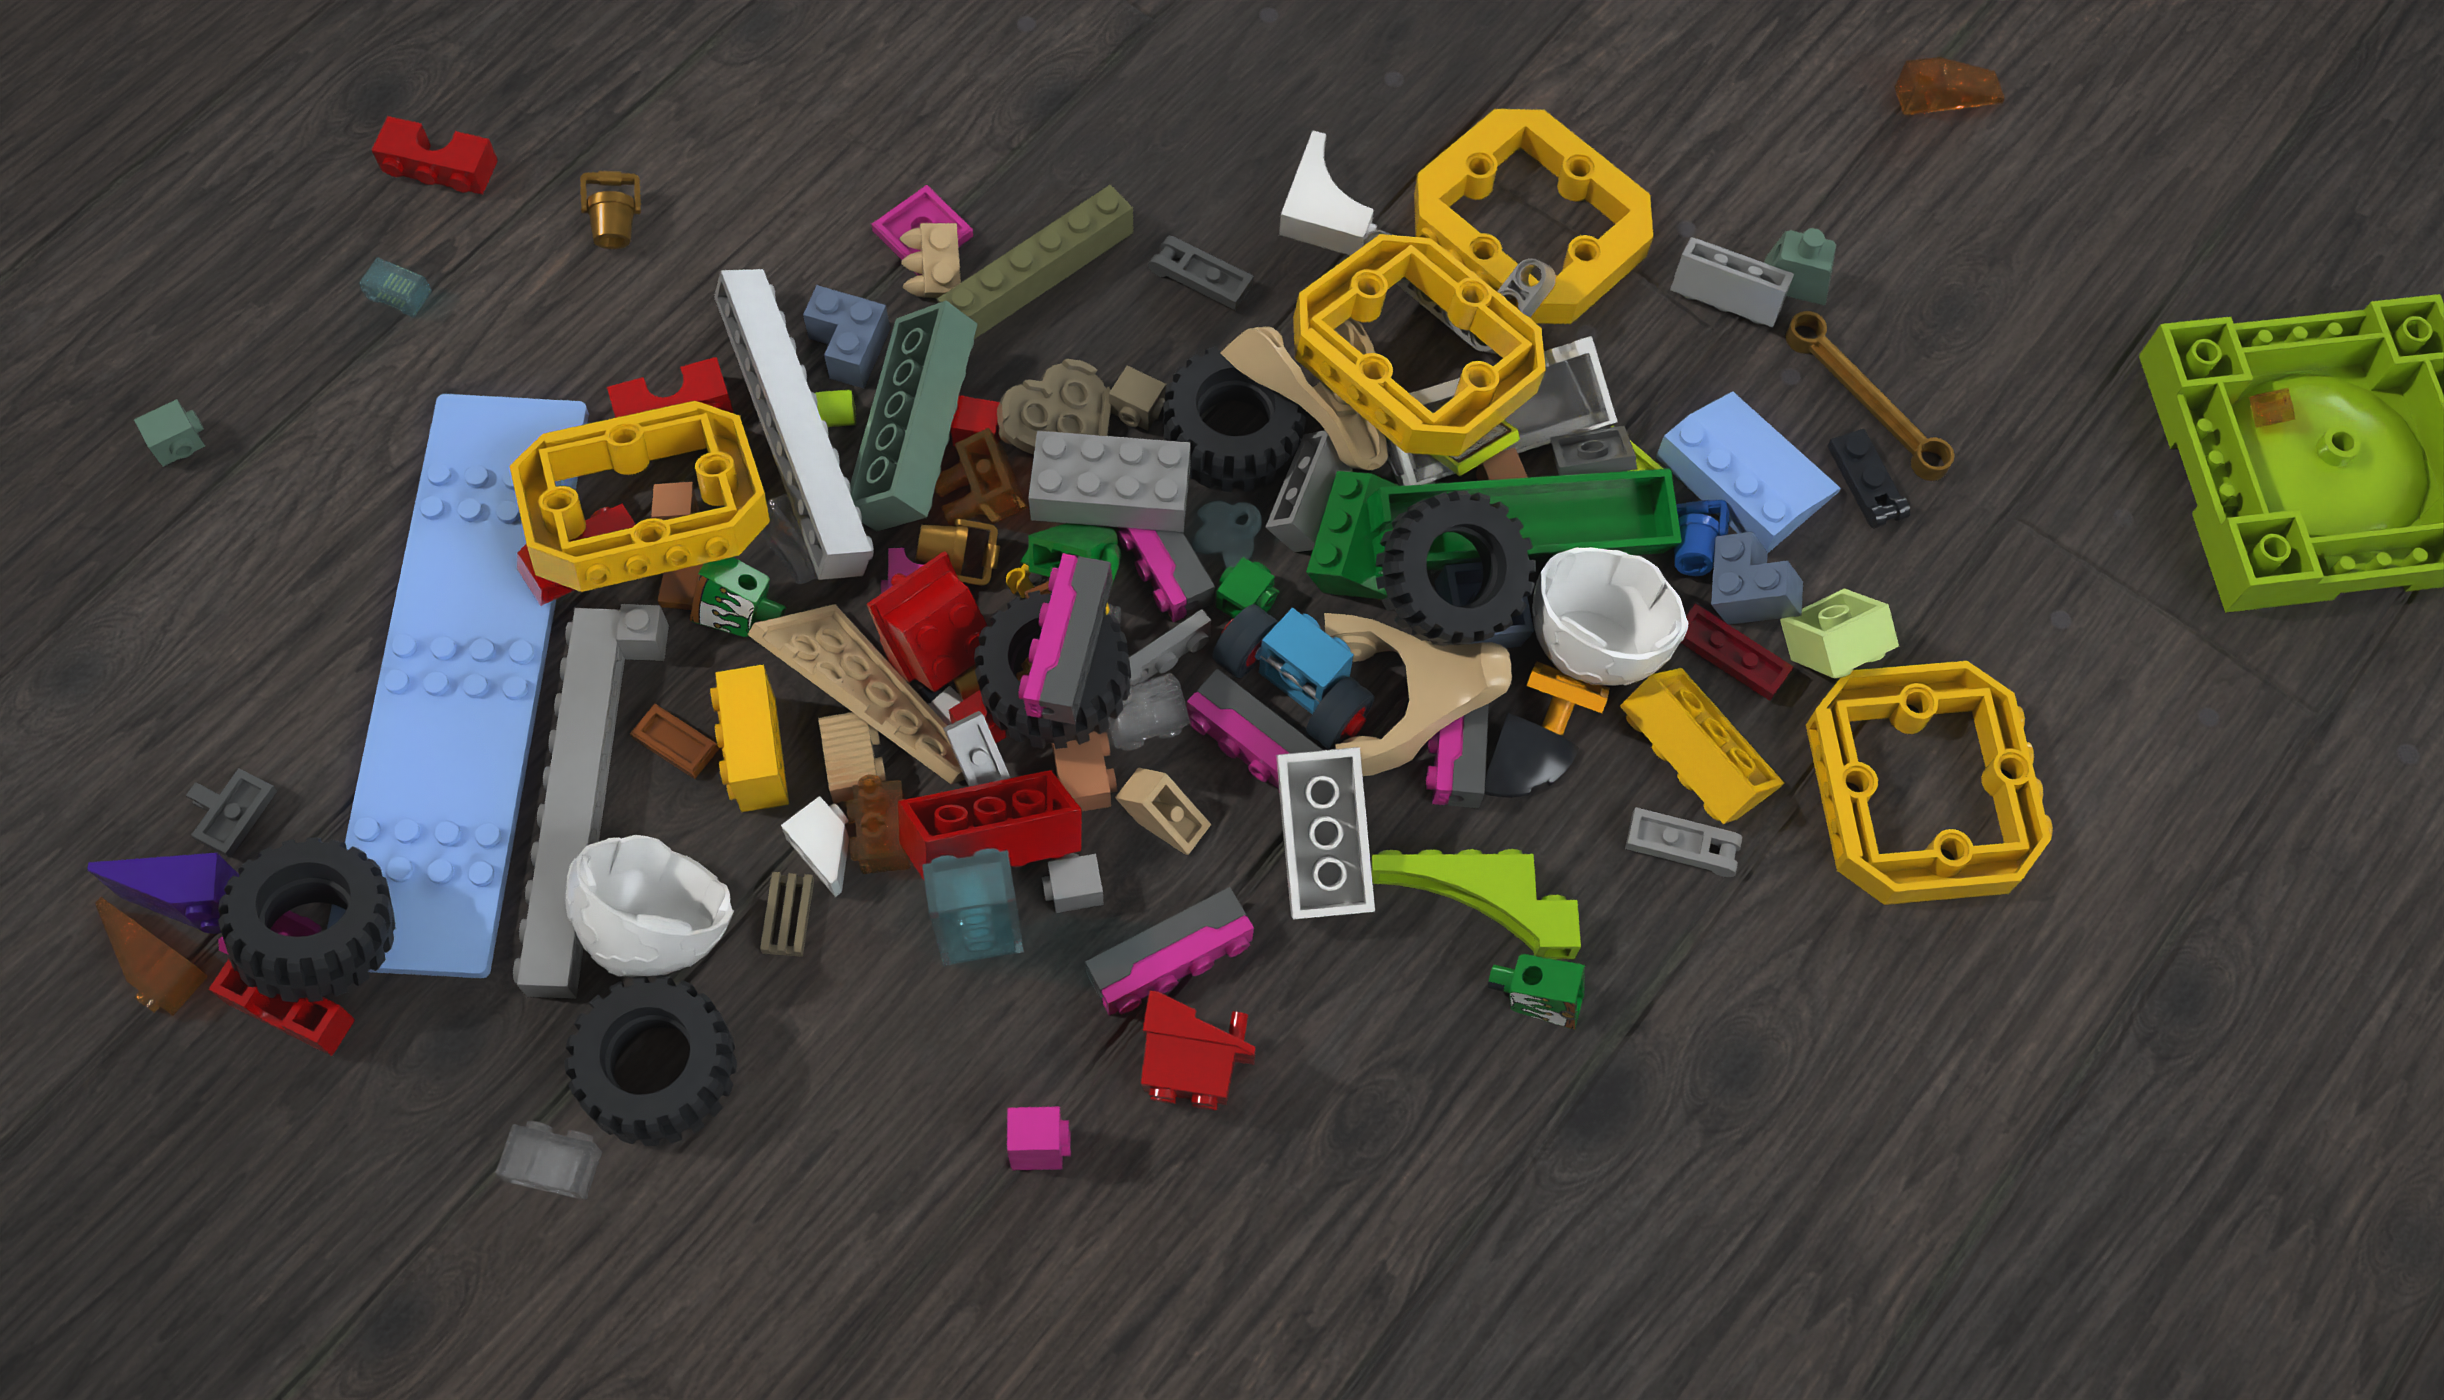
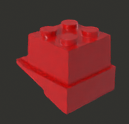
(928, 623)
(1189, 1055)

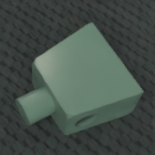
(1809, 259)

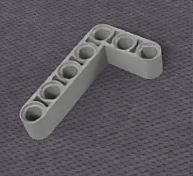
(1514, 286)

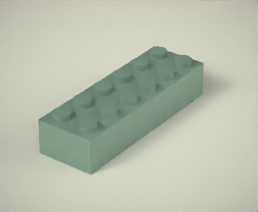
(912, 416)

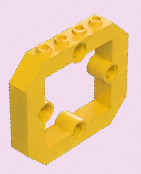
(1470, 171)
(1364, 381)
(653, 546)
(2000, 731)

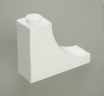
(1319, 210)

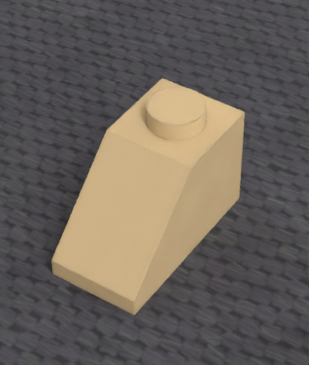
(1163, 809)

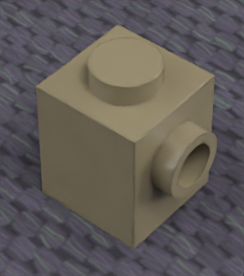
(1137, 398)

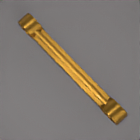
(1870, 396)

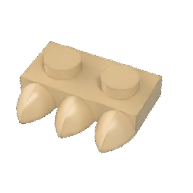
(935, 261)

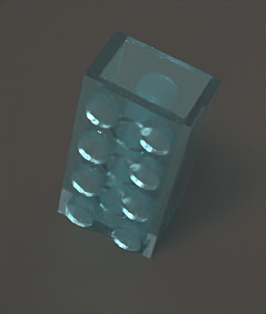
(973, 906)

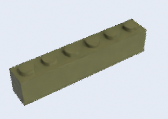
(1043, 260)

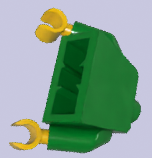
(1073, 539)

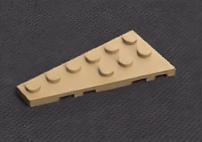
(850, 669)

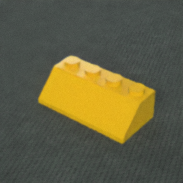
(1700, 745)

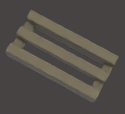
(791, 882)

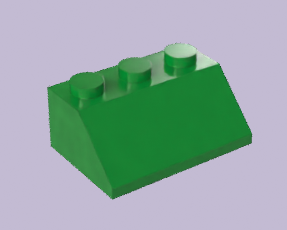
(1344, 546)

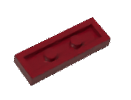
(1735, 653)

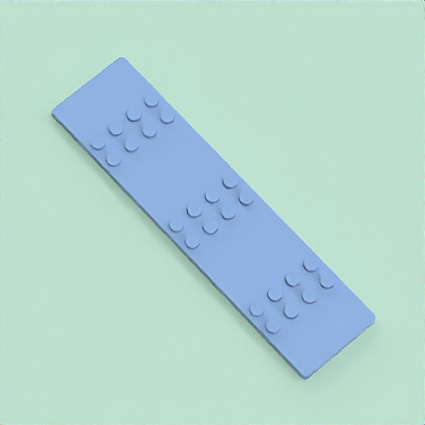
(457, 691)

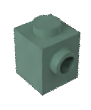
(171, 432)

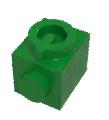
(1246, 585)

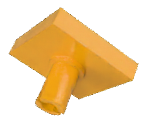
(1566, 694)

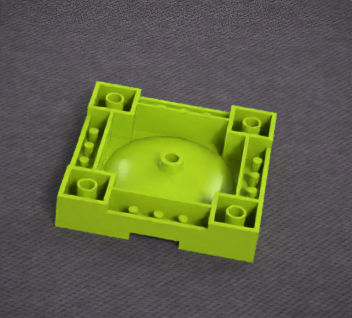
(2342, 490)

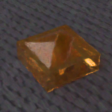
(2272, 407)

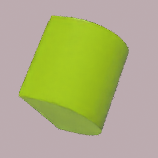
(837, 407)

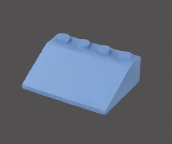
(1742, 459)

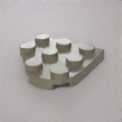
(1063, 401)

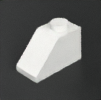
(821, 840)

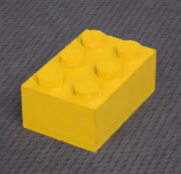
(749, 738)

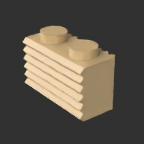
(849, 753)

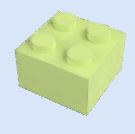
(1840, 633)

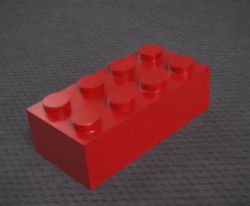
(1020, 814)

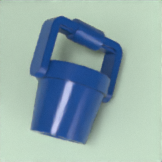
(1698, 535)

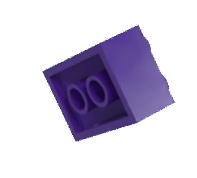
(174, 886)

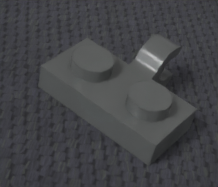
(230, 813)

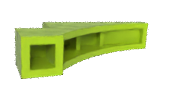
(1494, 885)

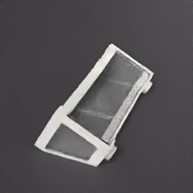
(1567, 402)

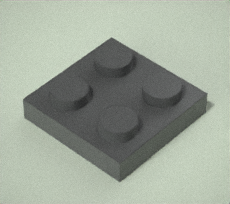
(1593, 452)

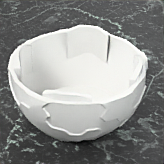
(1606, 616)
(644, 906)

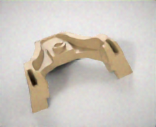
(1265, 360)
(1440, 680)

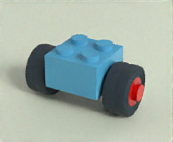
(1301, 664)

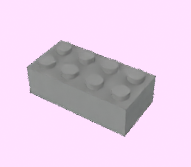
(1109, 481)

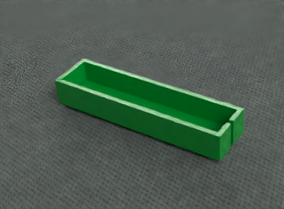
(1558, 513)

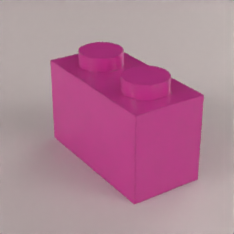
(1037, 1138)

